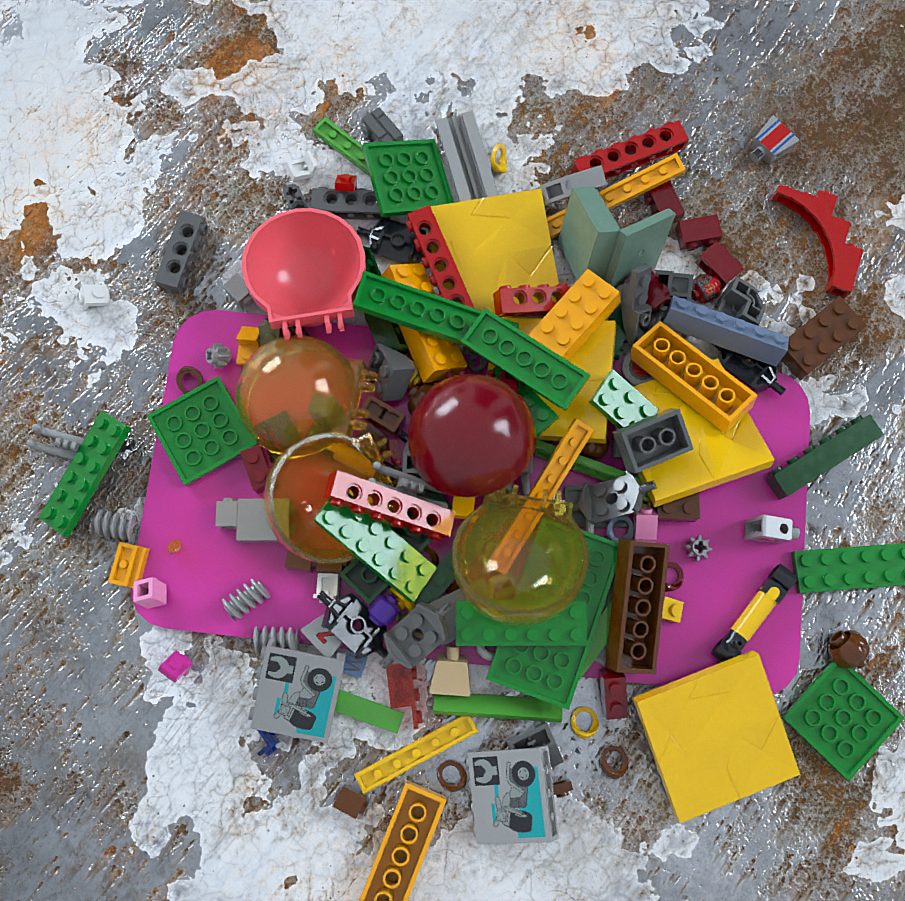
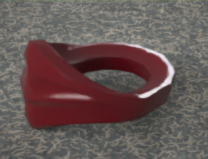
(679, 582)

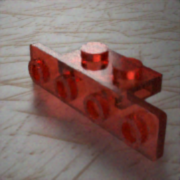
(403, 691)

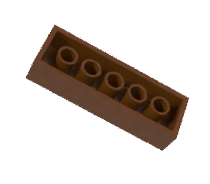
(637, 606)

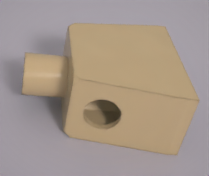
(451, 673)

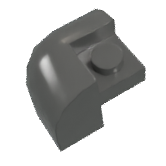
(677, 283)
(741, 302)

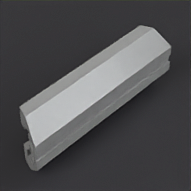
(466, 157)

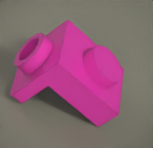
(175, 666)

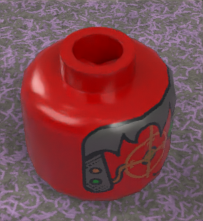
(706, 289)

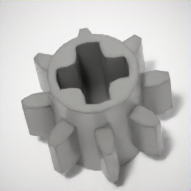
(218, 355)
(701, 544)

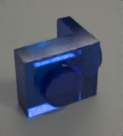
(271, 741)

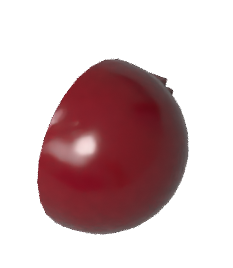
(471, 434)

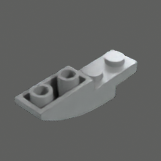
(561, 188)

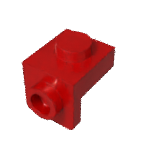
(346, 182)

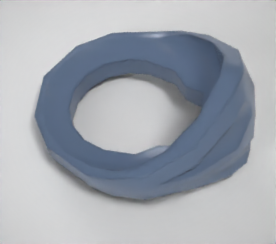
(610, 534)

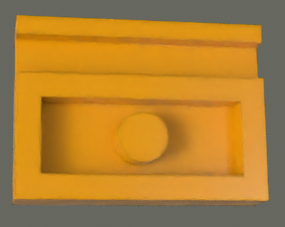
(128, 564)

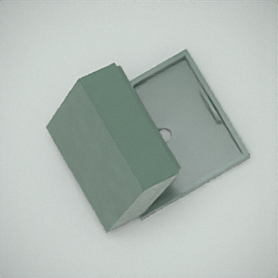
(596, 243)

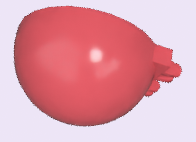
(304, 269)

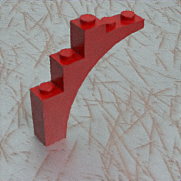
(817, 211)

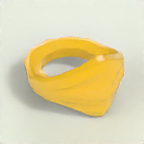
(501, 167)
(592, 730)

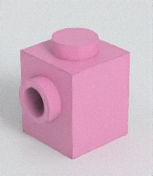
(645, 523)
(149, 593)

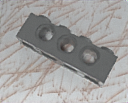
(357, 211)
(185, 224)

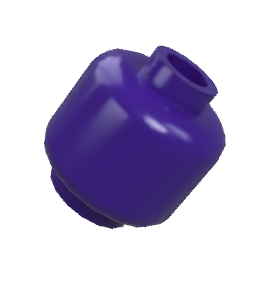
(383, 610)

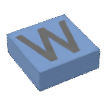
(354, 666)

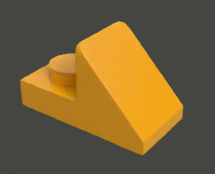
(248, 343)

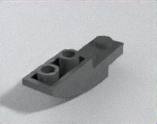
(633, 304)

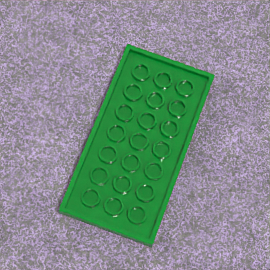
(554, 671)

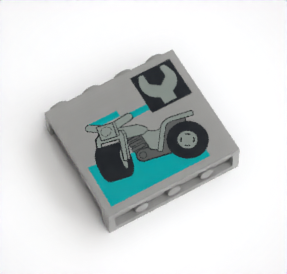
(296, 693)
(512, 796)

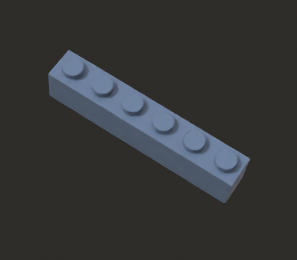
(725, 331)

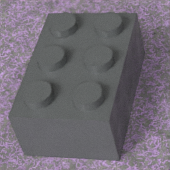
(653, 440)

